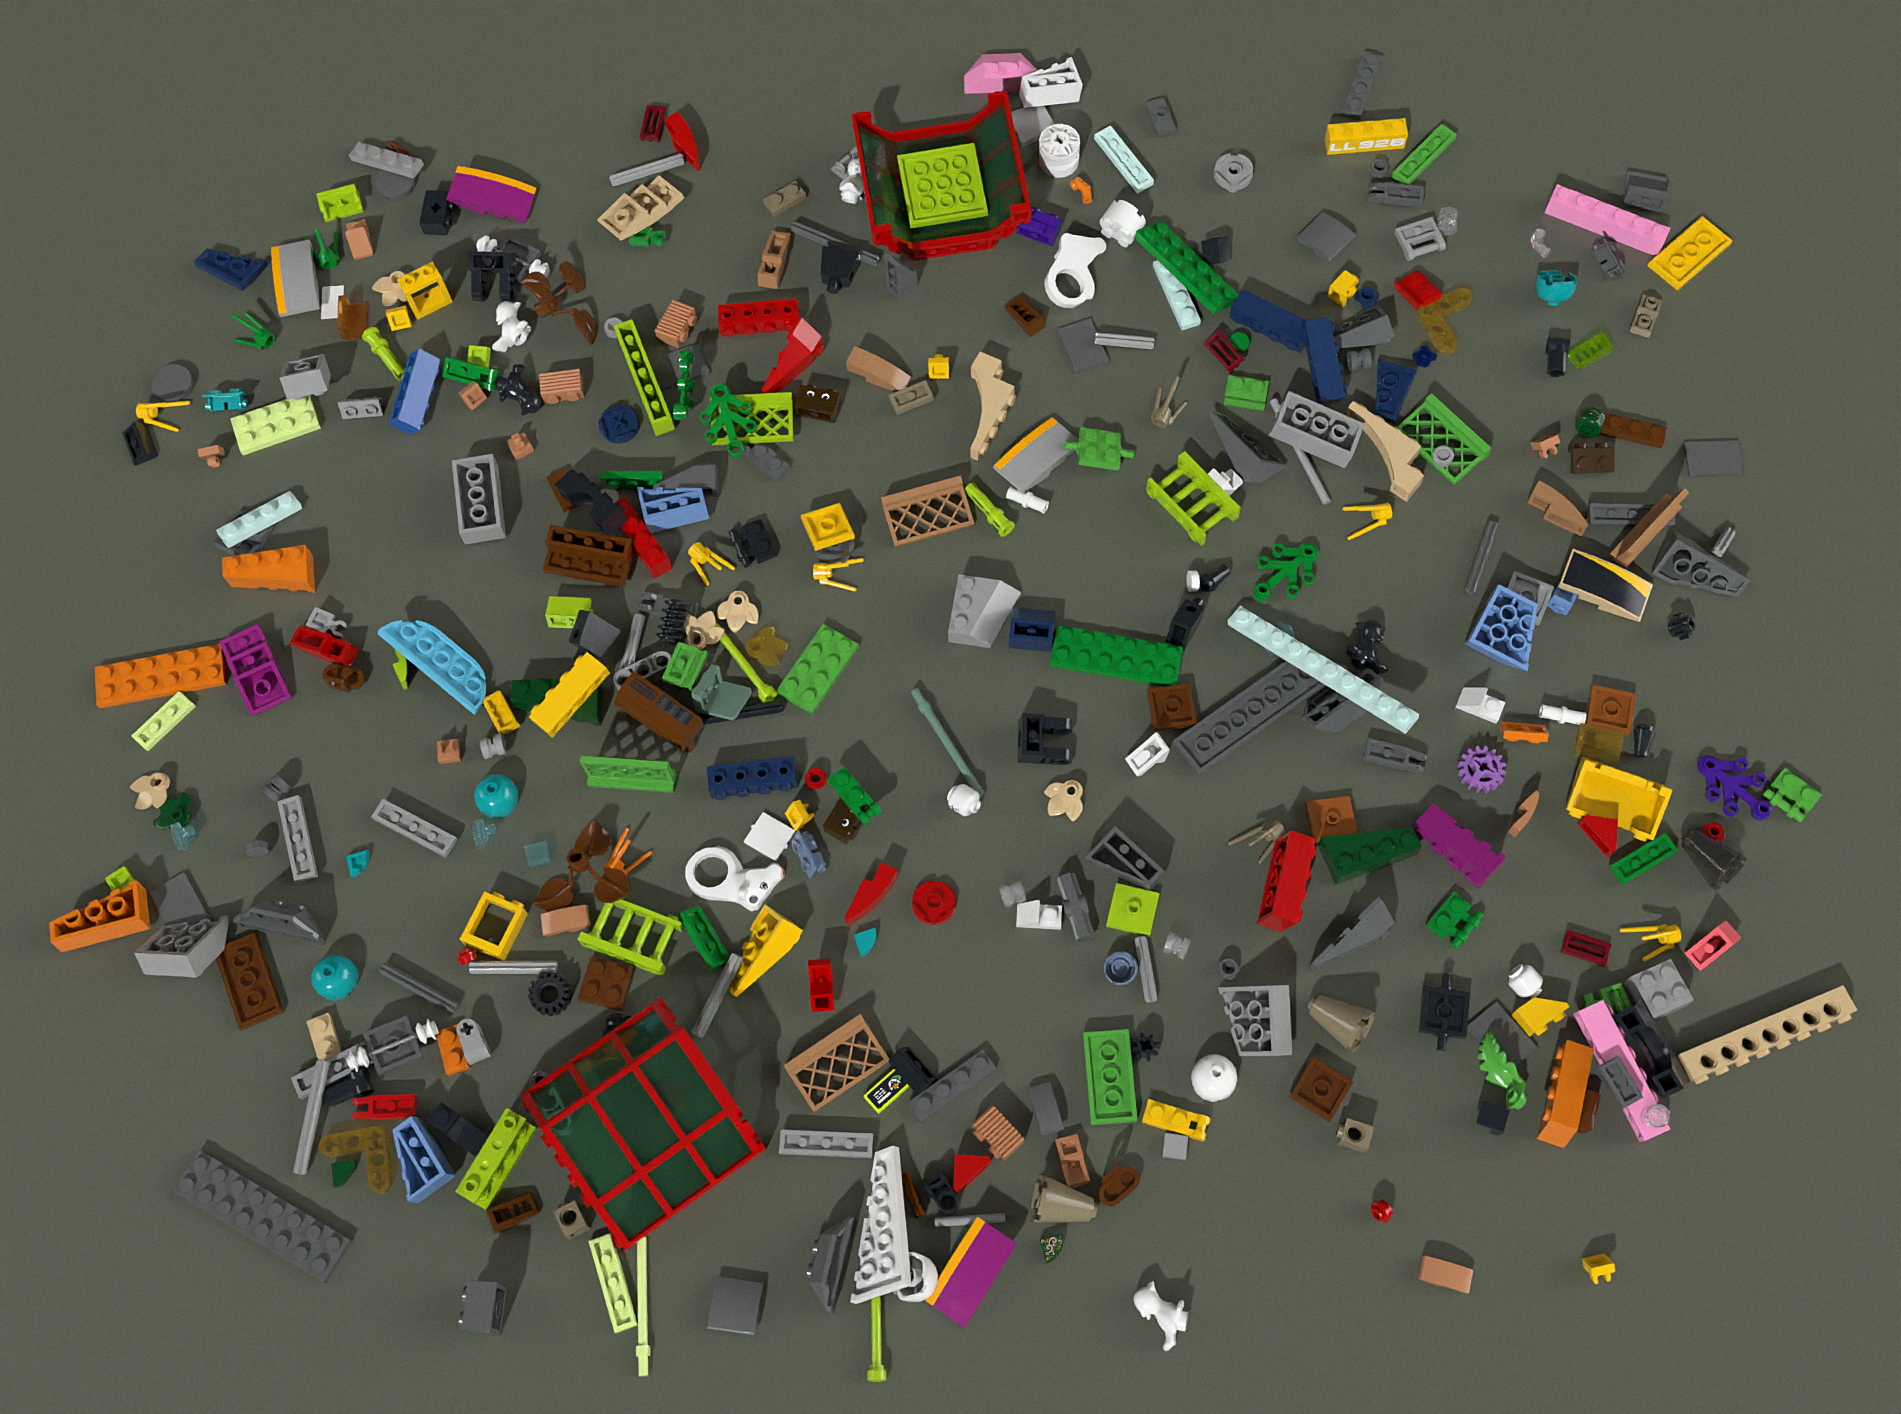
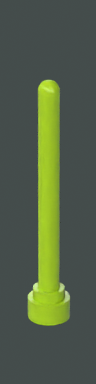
(766, 692)
(876, 1371)

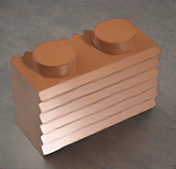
(676, 323)
(561, 386)
(997, 1133)

